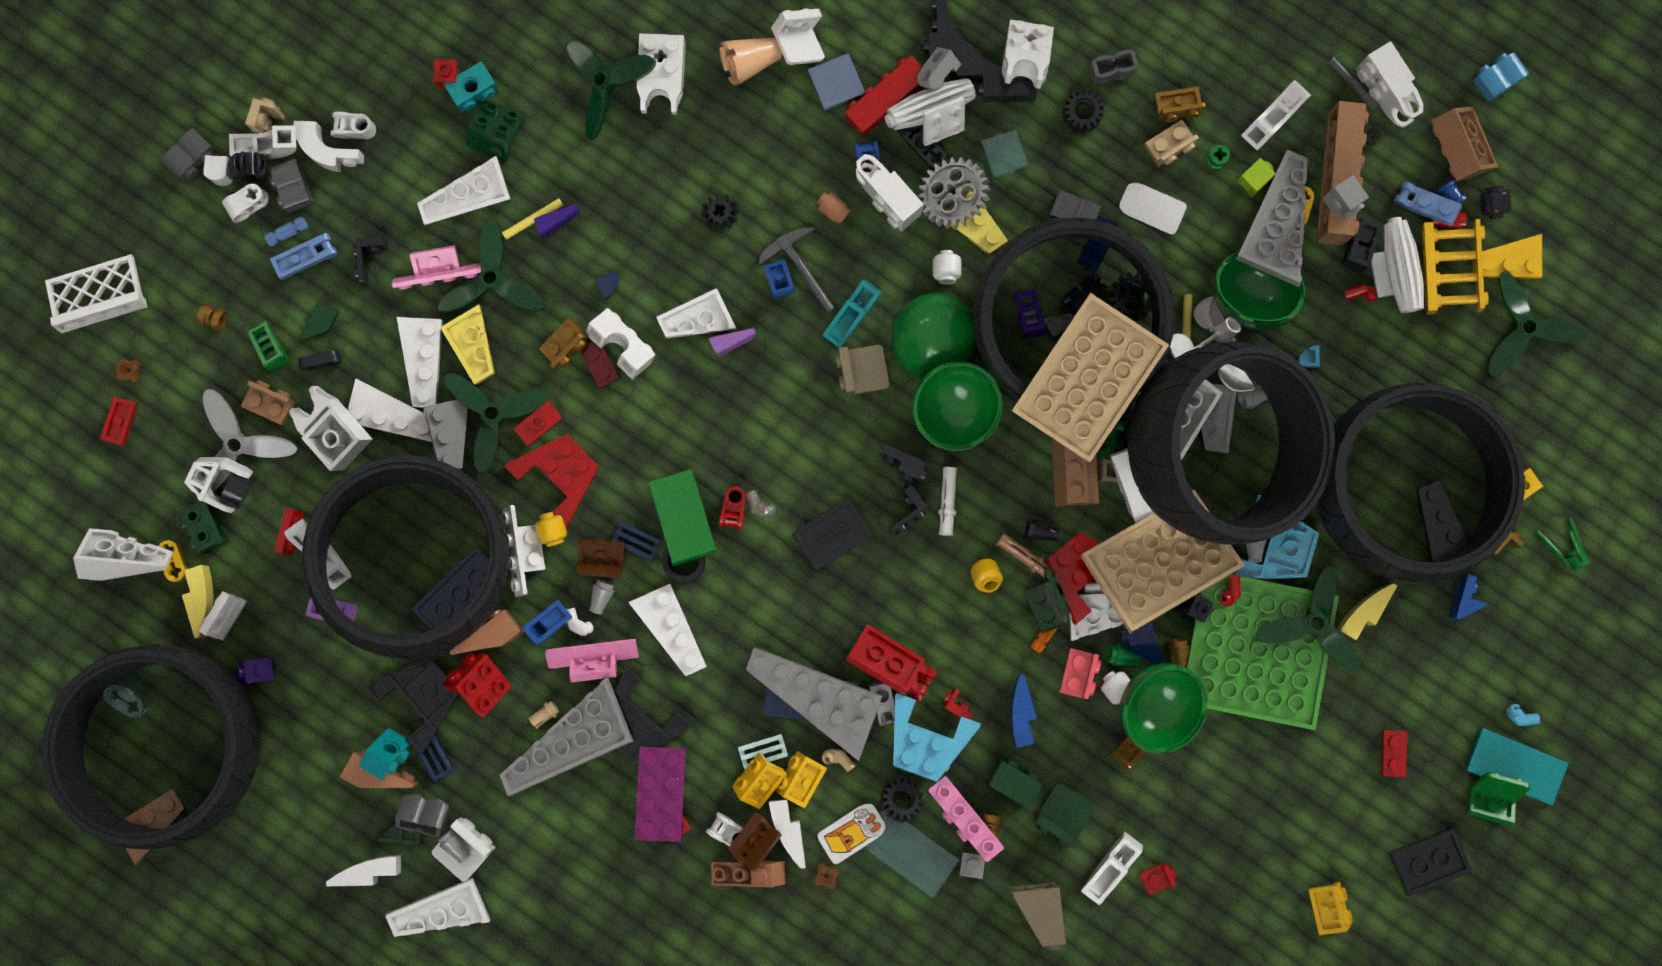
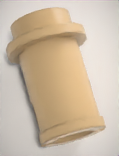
(544, 714)

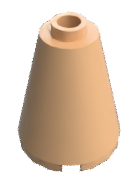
(748, 57)

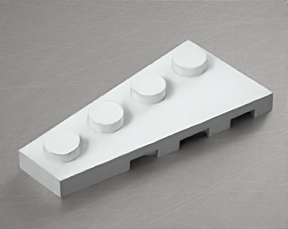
(468, 193)
(385, 413)
(1101, 618)

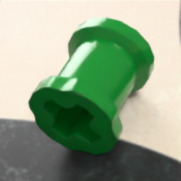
(1222, 152)

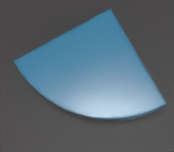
(1310, 357)

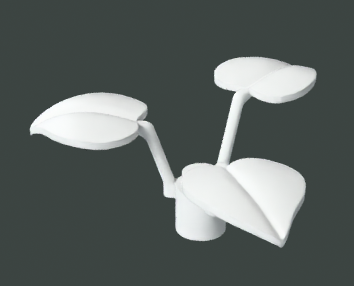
(1210, 317)

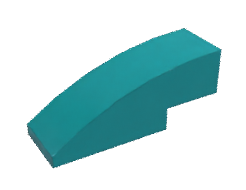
(852, 313)

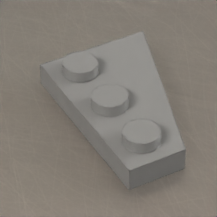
(1218, 425)
(447, 431)

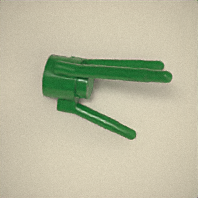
(1575, 557)

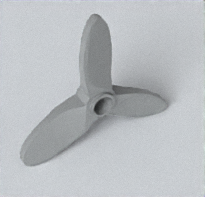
(227, 427)

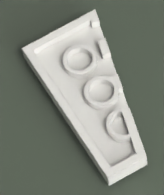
(421, 352)
(668, 624)
(448, 908)

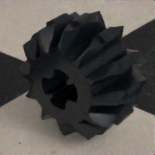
(249, 166)
(729, 212)

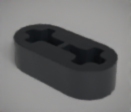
(319, 360)

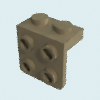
(862, 369)

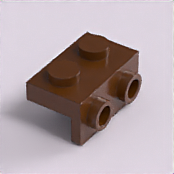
(600, 558)
(754, 842)

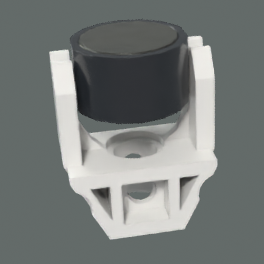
(235, 489)

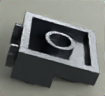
(909, 468)

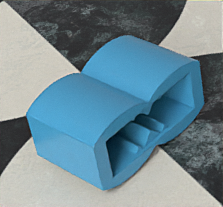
(1501, 76)

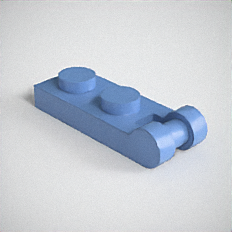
(1428, 204)
(303, 256)

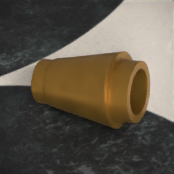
(1178, 651)

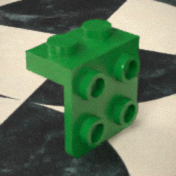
(1495, 797)

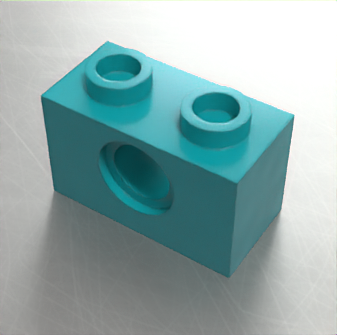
(477, 76)
(385, 754)

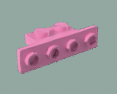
(435, 265)
(592, 660)
(966, 819)

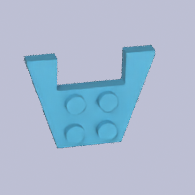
(1286, 556)
(923, 750)

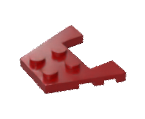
(565, 466)
(1073, 573)

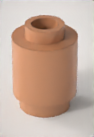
(833, 207)

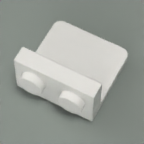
(796, 36)
(477, 844)

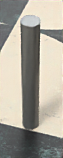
(1353, 84)

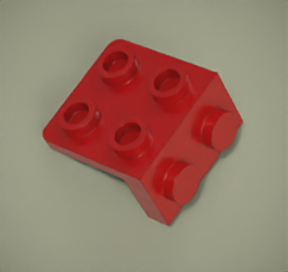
(478, 682)

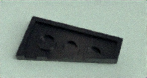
(1441, 524)

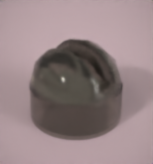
(1374, 135)

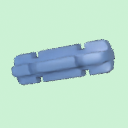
(286, 231)

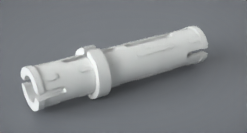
(947, 501)

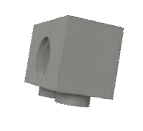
(1346, 198)

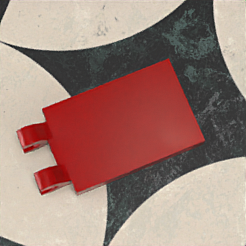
(891, 663)

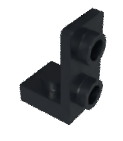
(373, 245)
(912, 499)

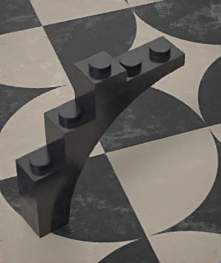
(973, 65)

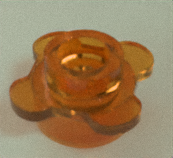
(122, 367)
(821, 880)

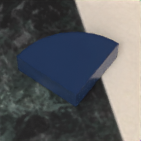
(608, 284)

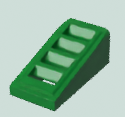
(274, 359)

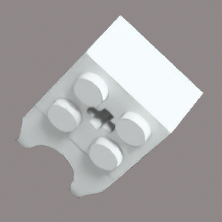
(1027, 52)
(668, 75)
(1390, 83)
(889, 193)
(330, 430)

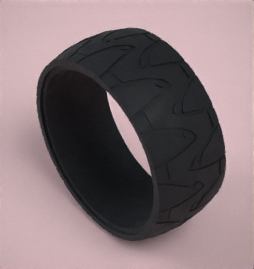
(1096, 230)
(1303, 451)
(1501, 465)
(352, 489)
(64, 747)

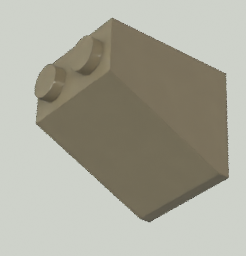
(1042, 911)

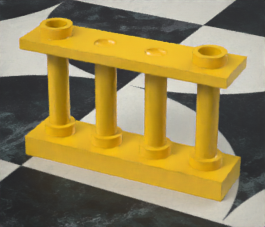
(1432, 257)

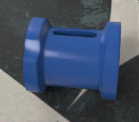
(862, 149)
(1451, 192)

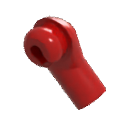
(1362, 290)
(1233, 593)

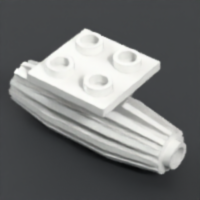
(937, 110)
(1398, 267)

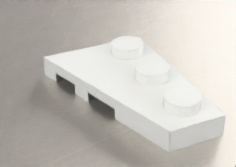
(697, 316)

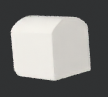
(218, 170)

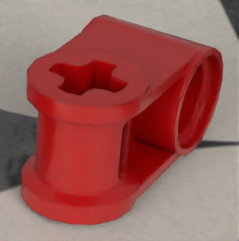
(733, 510)

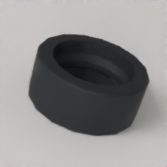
(666, 559)

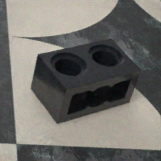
(1362, 246)

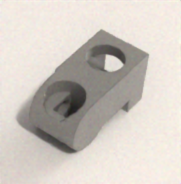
(937, 68)
(886, 709)

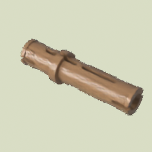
(1022, 554)

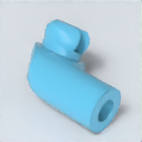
(1520, 717)

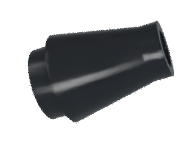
(1040, 531)

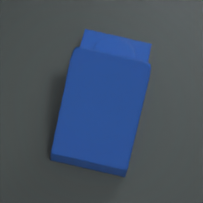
(779, 279)
(1462, 603)
(547, 623)

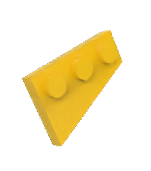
(1518, 258)

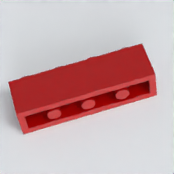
(876, 101)

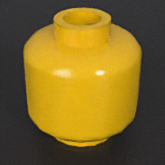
(550, 529)
(986, 575)

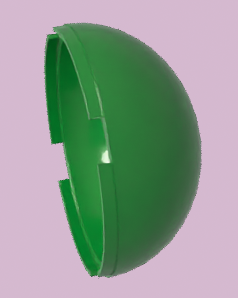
(1255, 296)
(933, 332)
(957, 405)
(1163, 707)

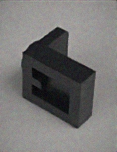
(1195, 607)

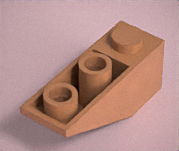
(495, 633)
(363, 779)
(736, 874)

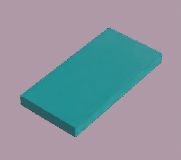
(1516, 760)

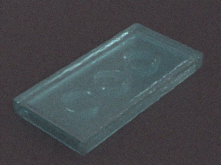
(913, 855)

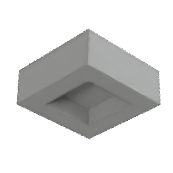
(972, 865)

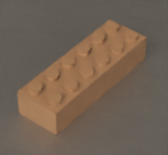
(1341, 160)

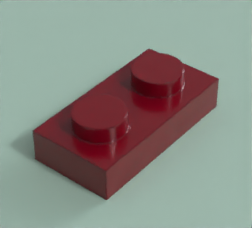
(599, 365)

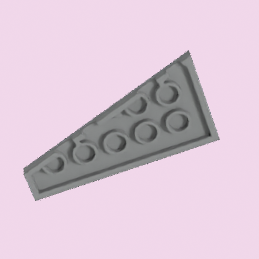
(1278, 228)
(827, 702)
(578, 737)

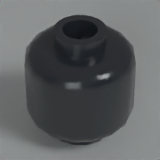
(1495, 202)

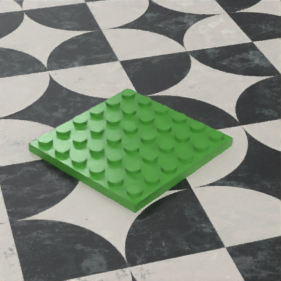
(1255, 677)

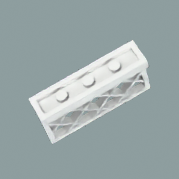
(95, 311)

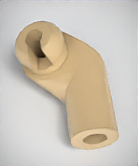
(838, 756)

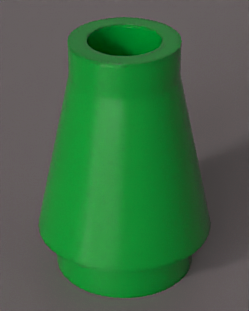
(1122, 656)

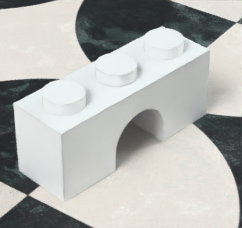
(610, 329)

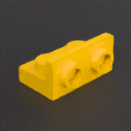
(801, 779)
(758, 781)
(1330, 908)

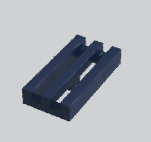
(618, 533)
(442, 753)

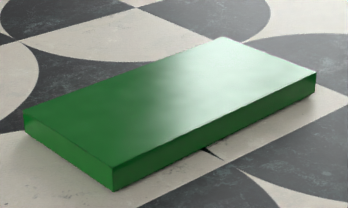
(682, 517)

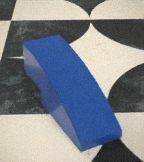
(1020, 713)

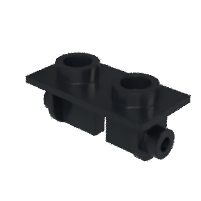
(1074, 298)

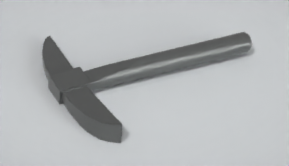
(785, 243)

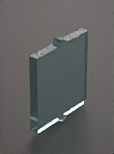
(1004, 153)

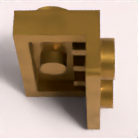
(1179, 104)

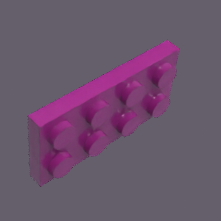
(660, 794)

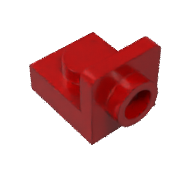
(444, 72)
(959, 709)
(1158, 878)

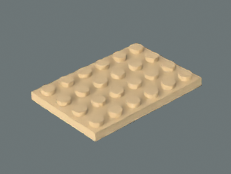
(1090, 377)
(1156, 568)

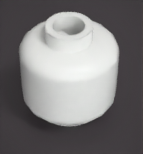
(946, 267)
(1114, 686)

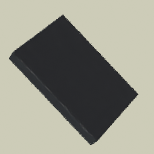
(832, 534)
(1430, 861)

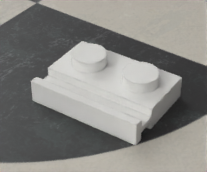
(222, 615)

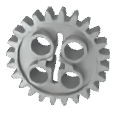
(944, 178)

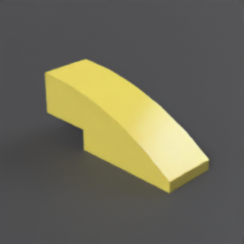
(200, 598)
(1366, 612)

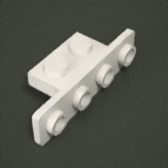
(524, 550)

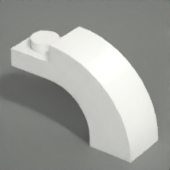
(1275, 115)
(310, 140)
(274, 143)
(336, 570)

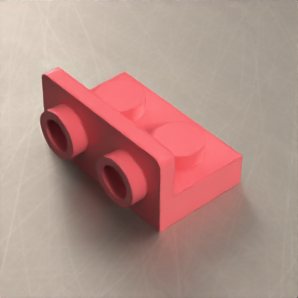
(1079, 674)

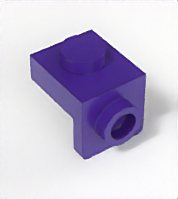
(254, 671)

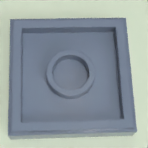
(836, 82)

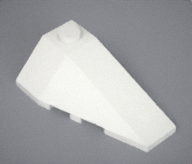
(110, 556)

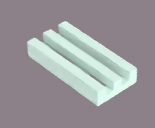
(780, 746)

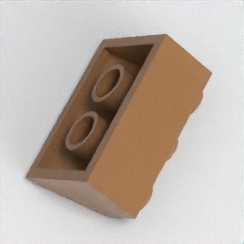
(1463, 143)
(1073, 477)

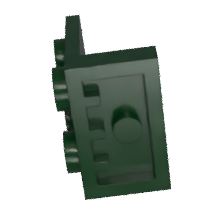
(1047, 604)

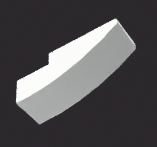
(1135, 503)
(790, 830)
(1112, 868)
(367, 872)

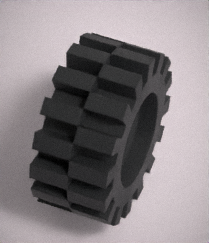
(1083, 98)
(888, 803)

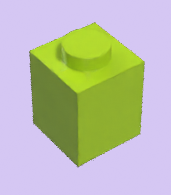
(1256, 177)

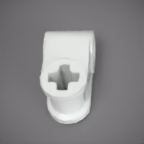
(348, 126)
(243, 202)
(727, 830)

